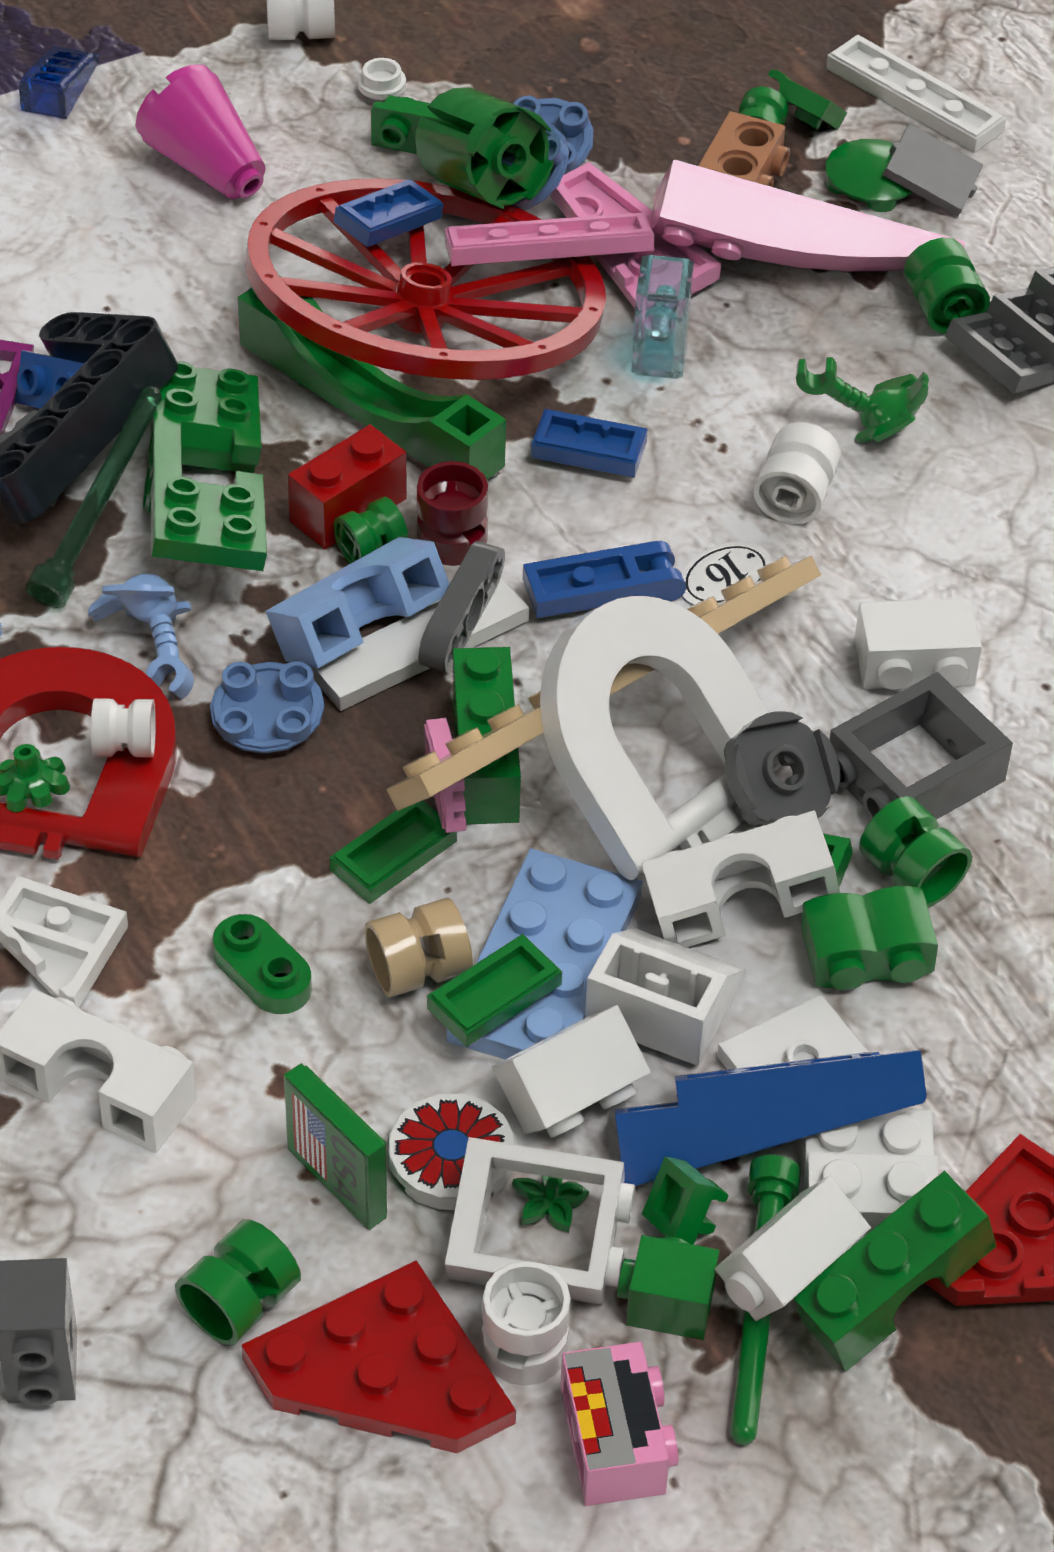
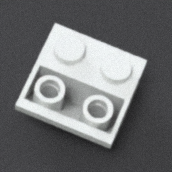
(664, 992)

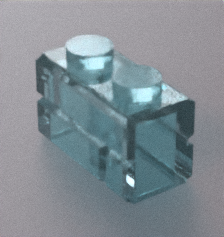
(662, 316)

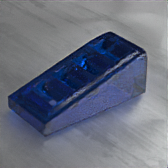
(56, 81)

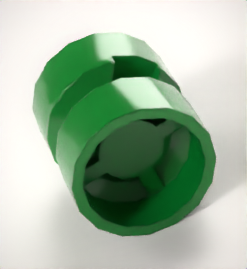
(945, 282)
(912, 849)
(244, 1275)

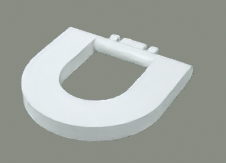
(586, 747)

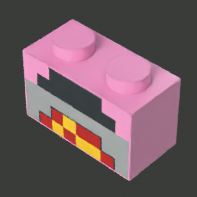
(616, 1423)

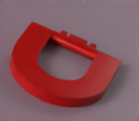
(128, 786)

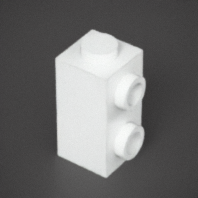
(792, 1249)

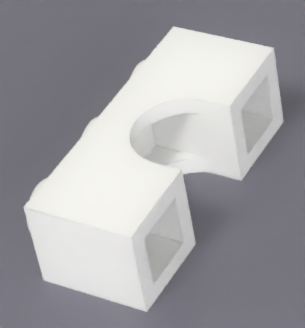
(778, 857)
(56, 1042)

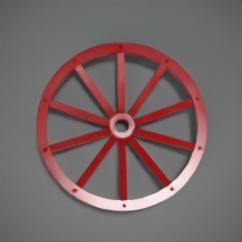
(420, 293)

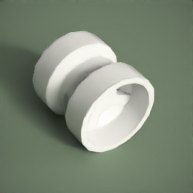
(121, 727)

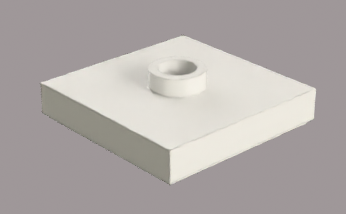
(797, 1034)

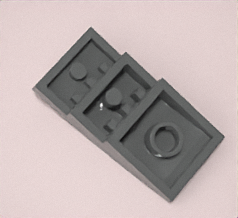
(1014, 335)

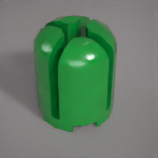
(487, 133)

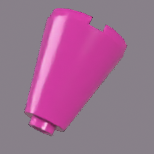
(202, 132)

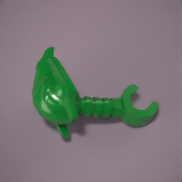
(883, 412)

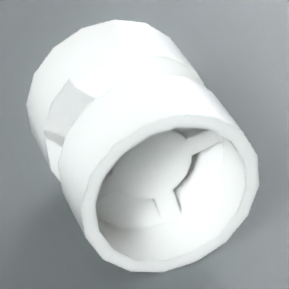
(290, 17)
(797, 473)
(525, 1322)

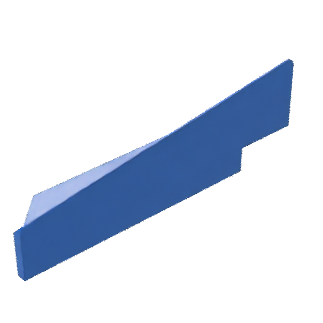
(763, 1107)

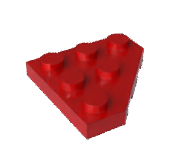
(1020, 1207)
(384, 1365)

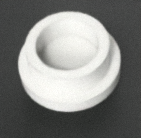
(381, 78)

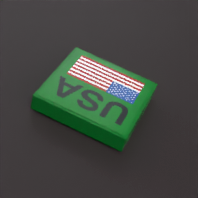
(336, 1145)

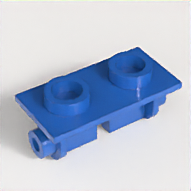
(42, 377)

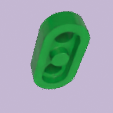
(255, 961)

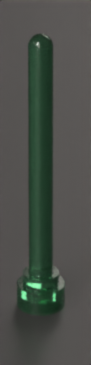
(53, 580)

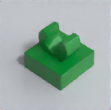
(681, 1201)

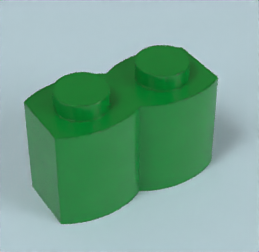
(869, 937)

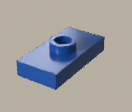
(388, 212)
(589, 443)

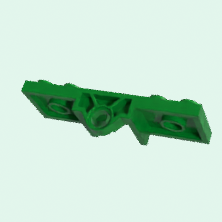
(210, 423)

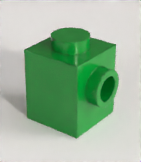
(669, 1286)

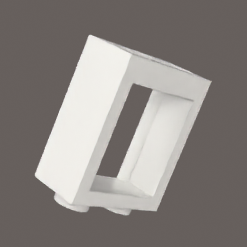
(482, 1158)

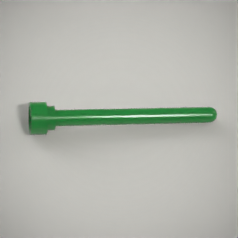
(772, 1184)

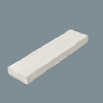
(916, 93)
(393, 651)

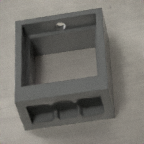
(949, 718)

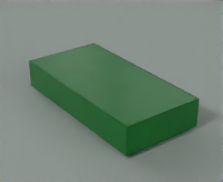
(391, 850)
(494, 990)

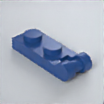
(601, 577)

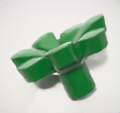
(31, 778)

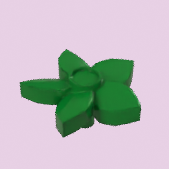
(550, 1198)

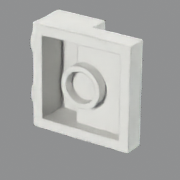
(875, 1160)

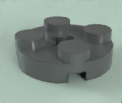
(751, 775)

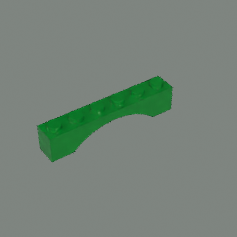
(420, 423)

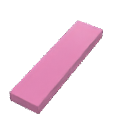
(548, 239)

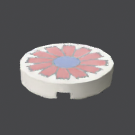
(432, 1142)

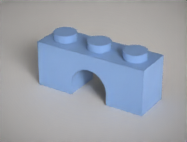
(327, 615)

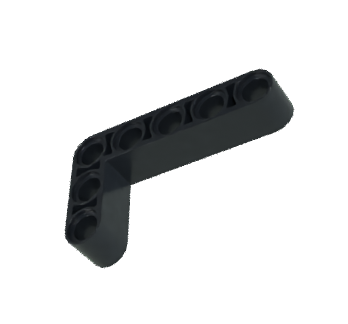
(87, 411)

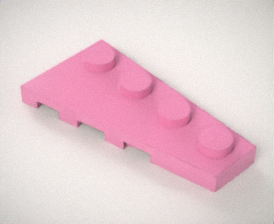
(592, 193)

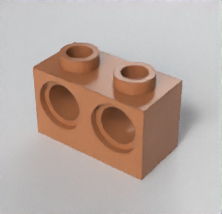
(748, 149)

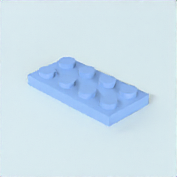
(569, 917)

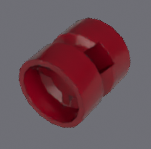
(452, 509)

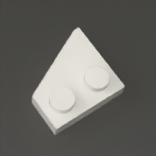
(59, 936)

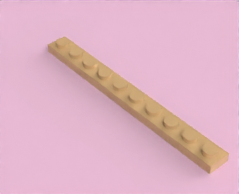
(514, 728)

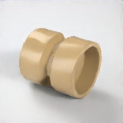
(398, 953)

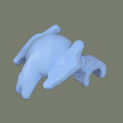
(153, 602)

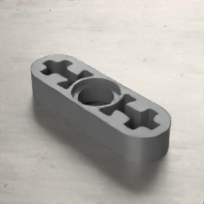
(461, 606)

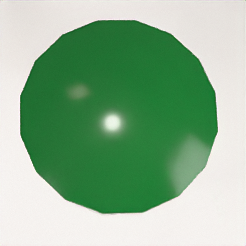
(858, 172)

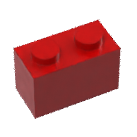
(345, 481)

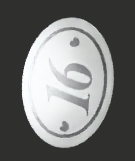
(721, 567)

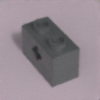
(37, 1331)

